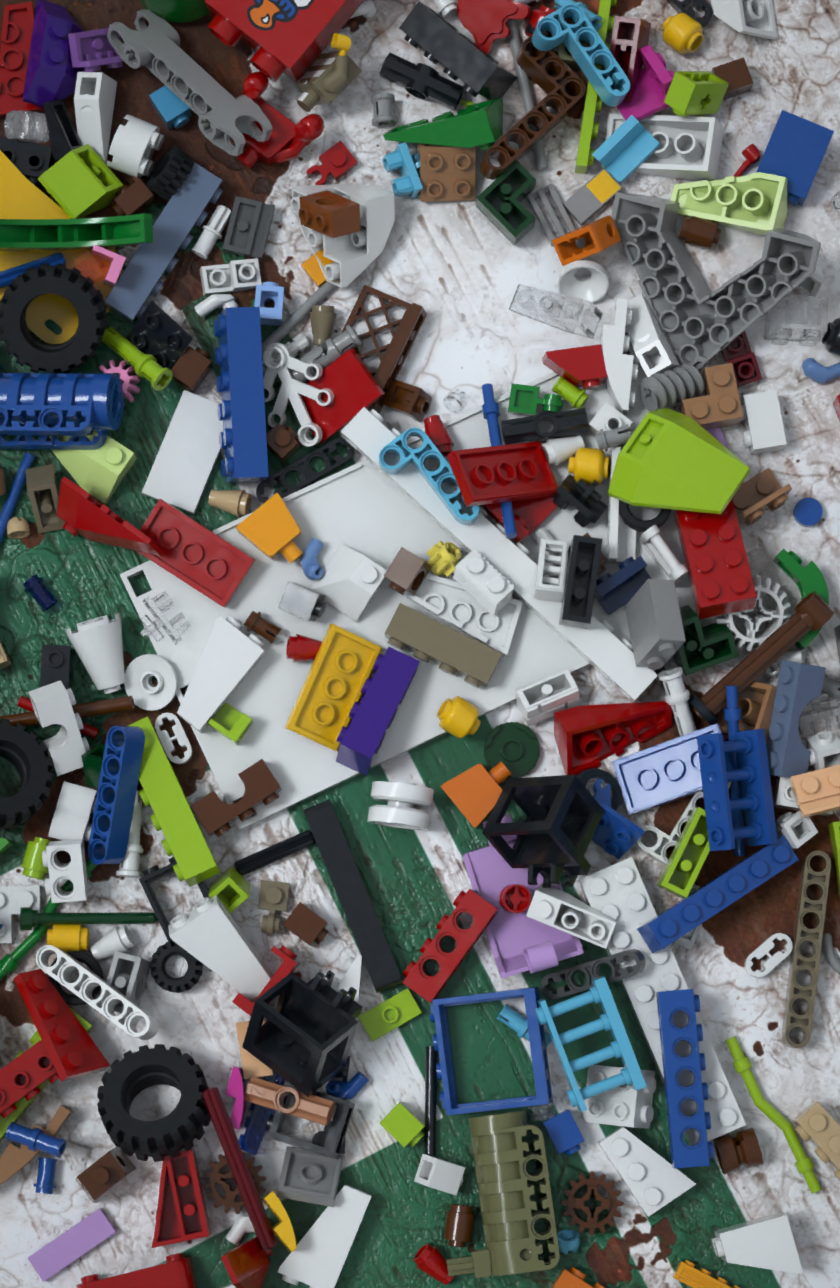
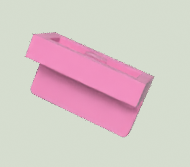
(116, 264)

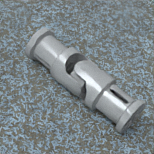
(329, 351)

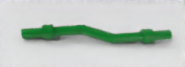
(9, 962)

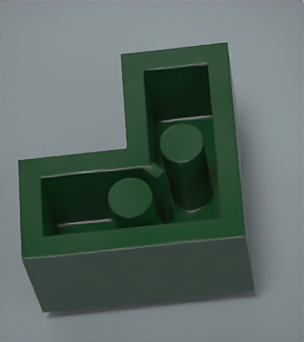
(502, 202)
(703, 645)

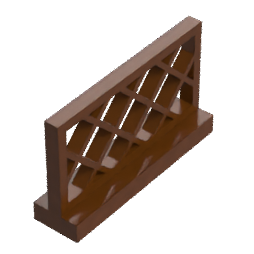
(401, 342)

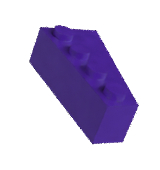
(376, 710)

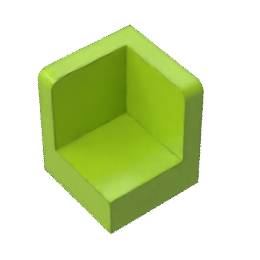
(231, 723)

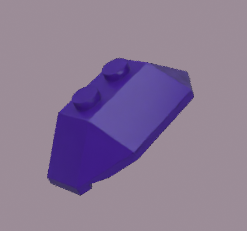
(49, 61)

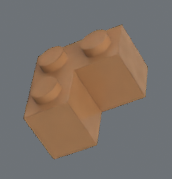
(721, 401)

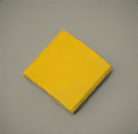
(283, 1228)

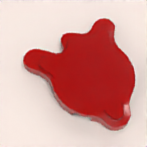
(489, 19)

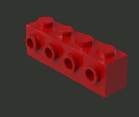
(24, 1077)

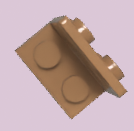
(447, 172)
(758, 495)

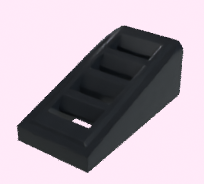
(61, 129)

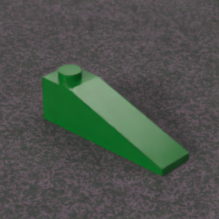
(474, 126)

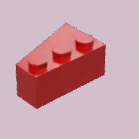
(181, 1201)

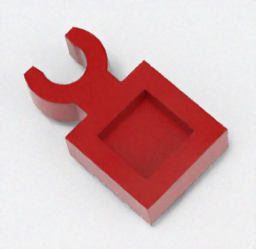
(335, 162)

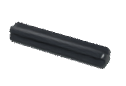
(274, 852)

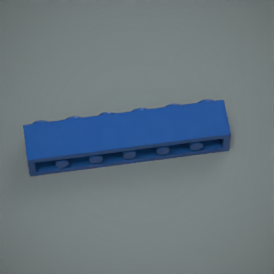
(717, 894)

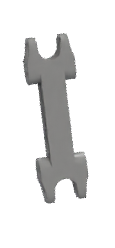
(218, 111)

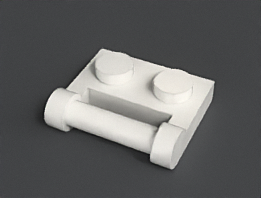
(662, 555)

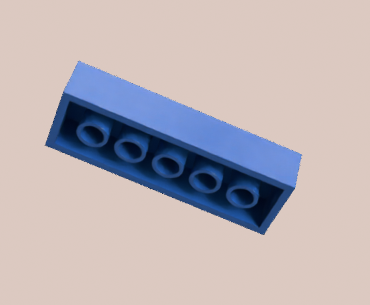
(242, 395)

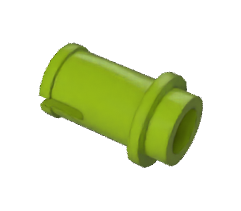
(570, 393)

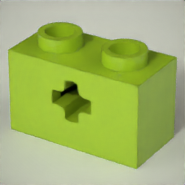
(695, 93)

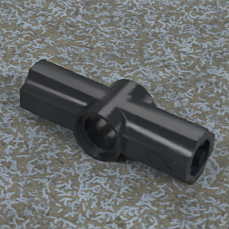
(422, 81)
(563, 423)

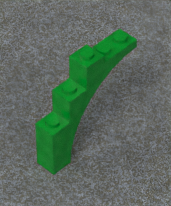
(71, 234)

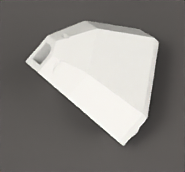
(356, 250)

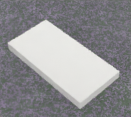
(186, 454)

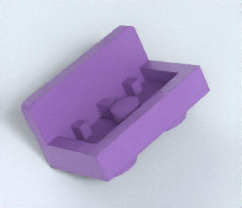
(93, 49)

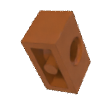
(329, 214)

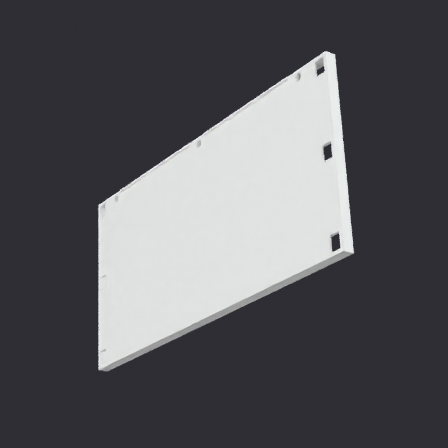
(376, 520)

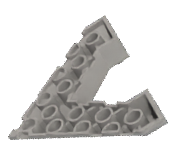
(690, 316)

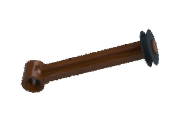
(810, 615)

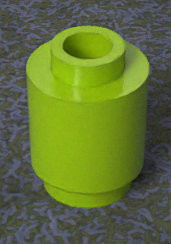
(33, 860)

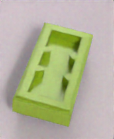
(390, 1014)

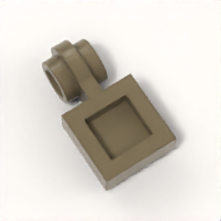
(273, 898)

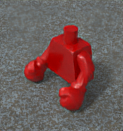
(286, 138)

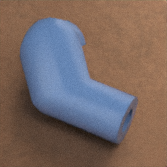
(820, 373)
(309, 560)

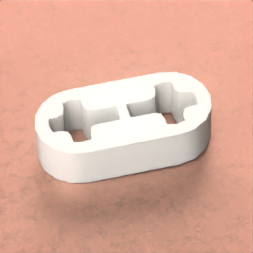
(180, 736)
(764, 949)

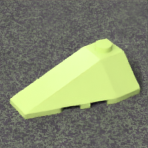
(742, 203)
(97, 470)

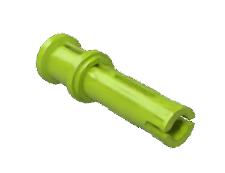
(144, 364)

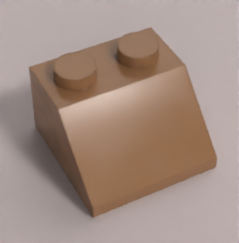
(756, 708)

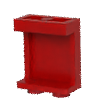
(285, 969)

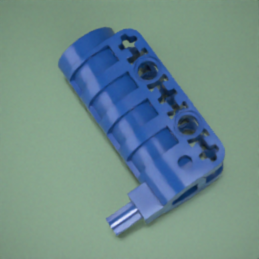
(59, 406)

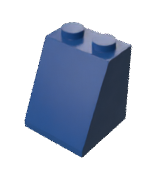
(796, 154)

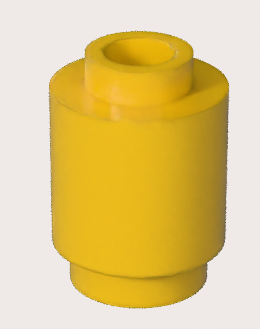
(68, 937)

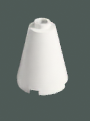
(101, 650)

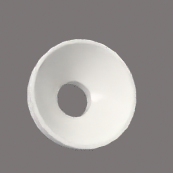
(588, 288)

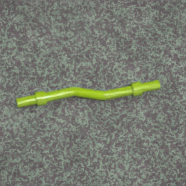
(804, 1164)

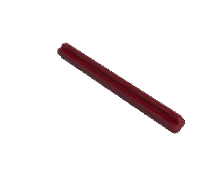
(239, 1168)

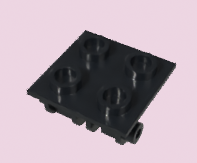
(159, 336)

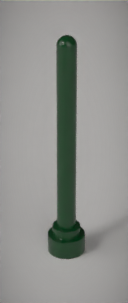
(31, 918)

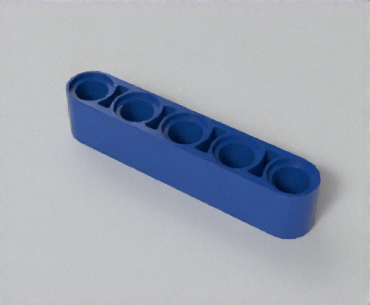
(116, 795)

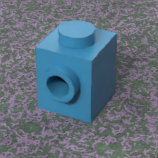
(170, 108)

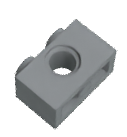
(128, 976)

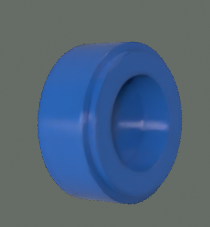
(807, 512)

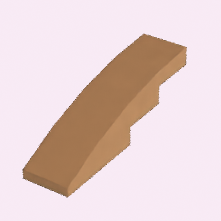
(17, 1157)

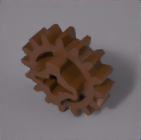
(230, 1197)
(578, 1203)

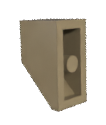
(44, 497)

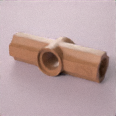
(273, 1095)

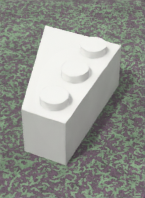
(644, 1171)

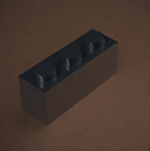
(580, 581)

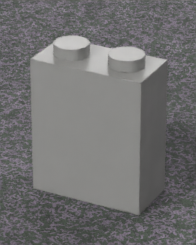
(655, 623)

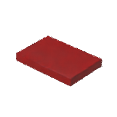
(352, 390)

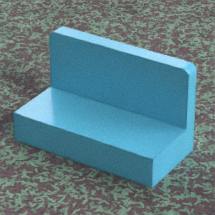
(626, 149)

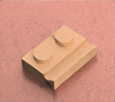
(817, 791)

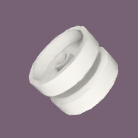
(400, 800)

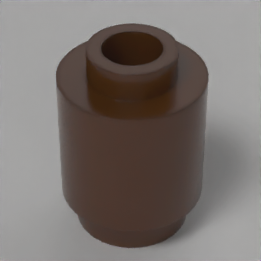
(700, 232)
(459, 1225)

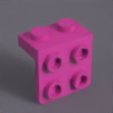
(650, 87)

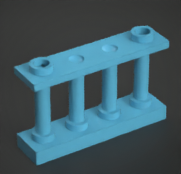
(618, 1048)

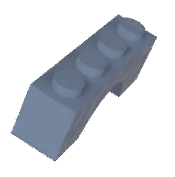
(795, 689)

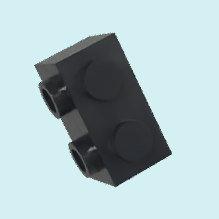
(28, 157)

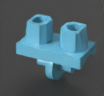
(409, 168)

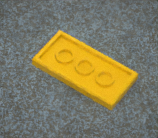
(332, 686)

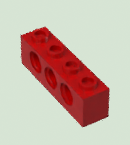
(431, 986)

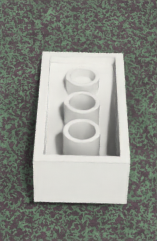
(687, 146)

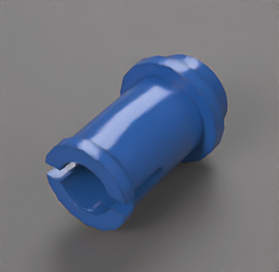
(45, 1176)

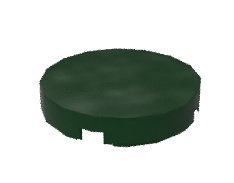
(514, 746)

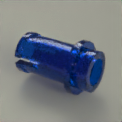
(40, 592)

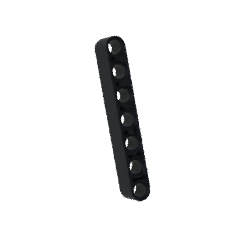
(353, 896)

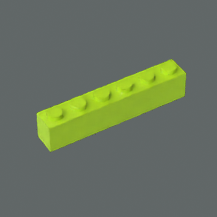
(173, 812)

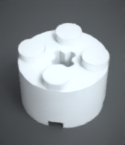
(134, 147)

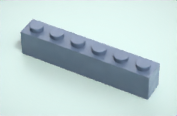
(169, 235)

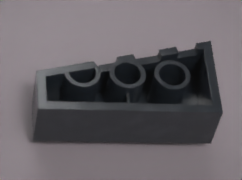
(456, 53)

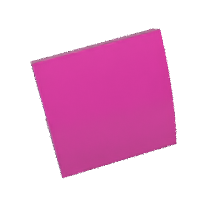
(236, 1089)

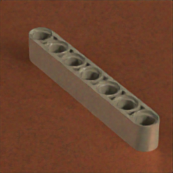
(814, 937)

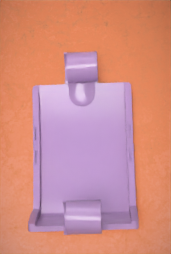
(514, 938)

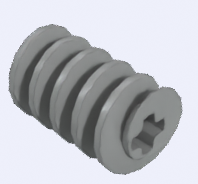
(671, 387)

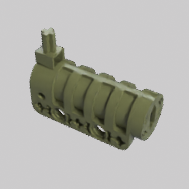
(507, 1200)

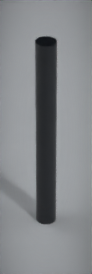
(430, 1101)

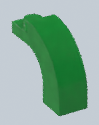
(807, 581)

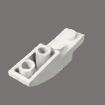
(619, 366)

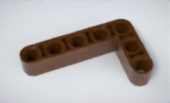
(539, 116)

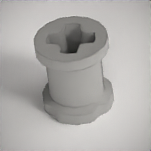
(383, 110)

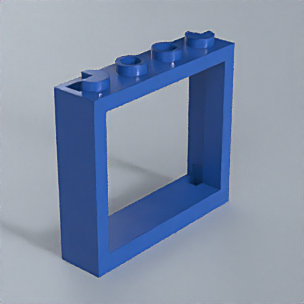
(446, 1069)

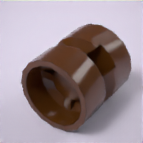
(738, 1151)

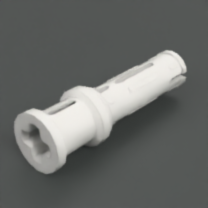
(678, 698)
(131, 863)

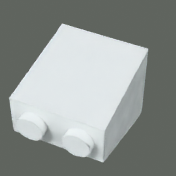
(759, 1244)

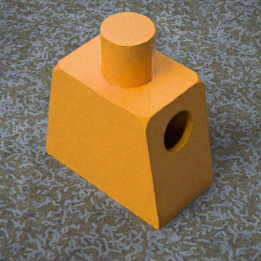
(272, 530)

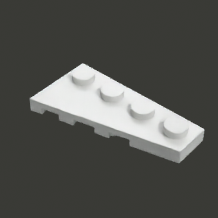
(458, 607)

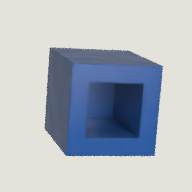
(564, 1133)

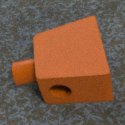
(597, 237)
(477, 791)

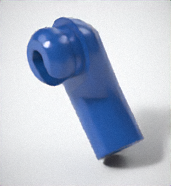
(348, 1089)

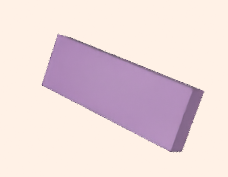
(72, 1244)

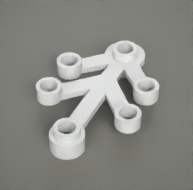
(291, 390)

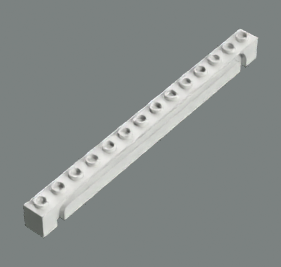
(595, 644)

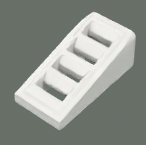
(547, 587)

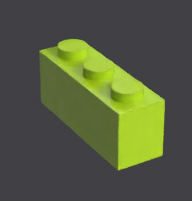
(687, 856)

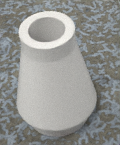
(560, 449)
(116, 940)

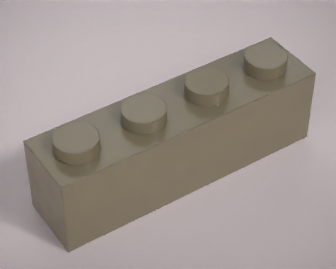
(443, 645)

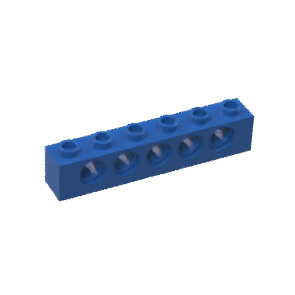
(682, 1154)

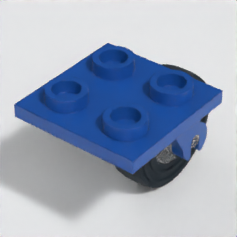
(614, 831)

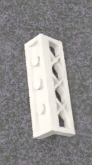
(620, 537)

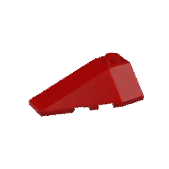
(98, 522)
(598, 731)
(247, 1264)

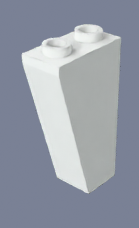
(220, 671)
(220, 944)
(327, 1243)

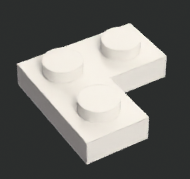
(10, 902)

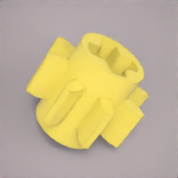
(443, 558)

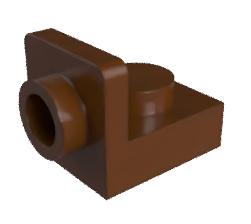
(408, 400)

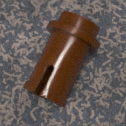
(261, 625)

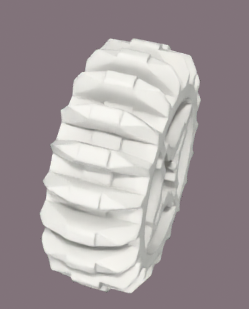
(752, 623)

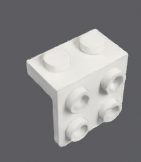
(621, 1104)

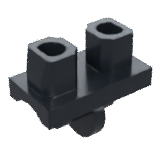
(582, 497)

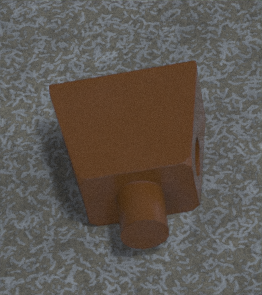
(105, 1173)

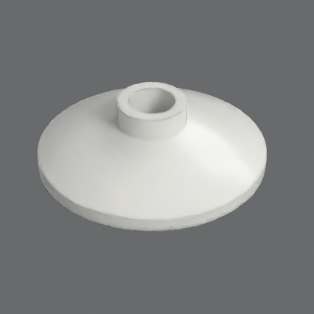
(140, 686)

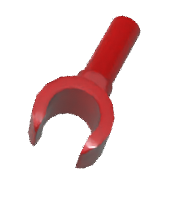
(752, 155)

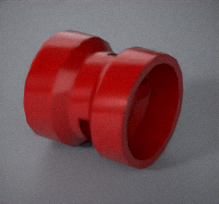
(519, 898)

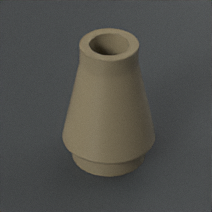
(322, 323)

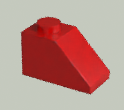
(578, 365)

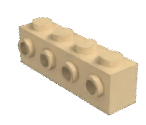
(823, 1131)

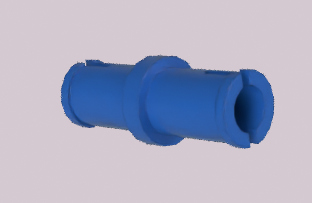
(35, 1139)

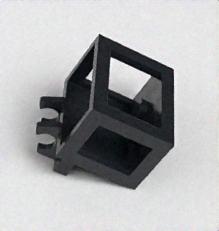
(556, 829)
(307, 1031)

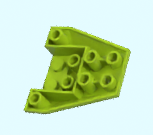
(676, 466)

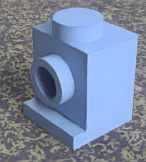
(270, 292)

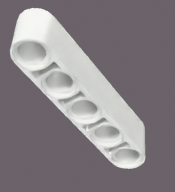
(106, 1001)

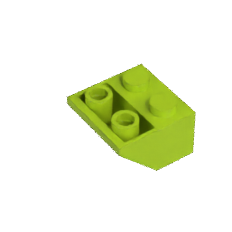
(81, 182)

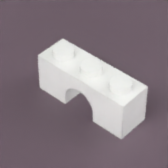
(54, 706)

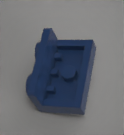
(618, 589)

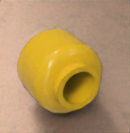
(682, 33)
(589, 465)
(458, 717)

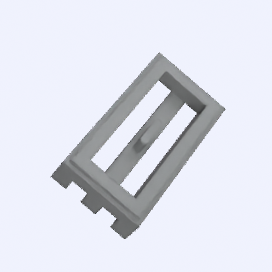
(541, 193)

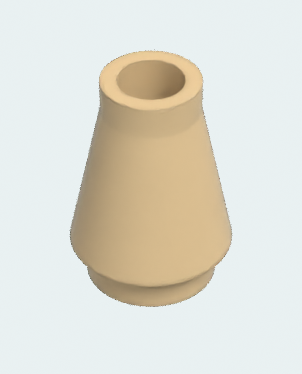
(231, 501)

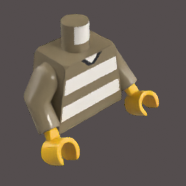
(328, 75)

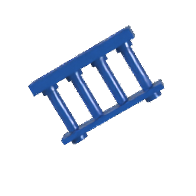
(756, 789)

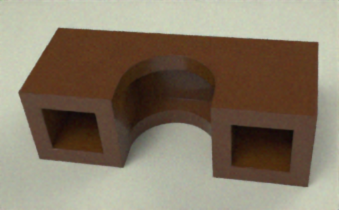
(259, 788)

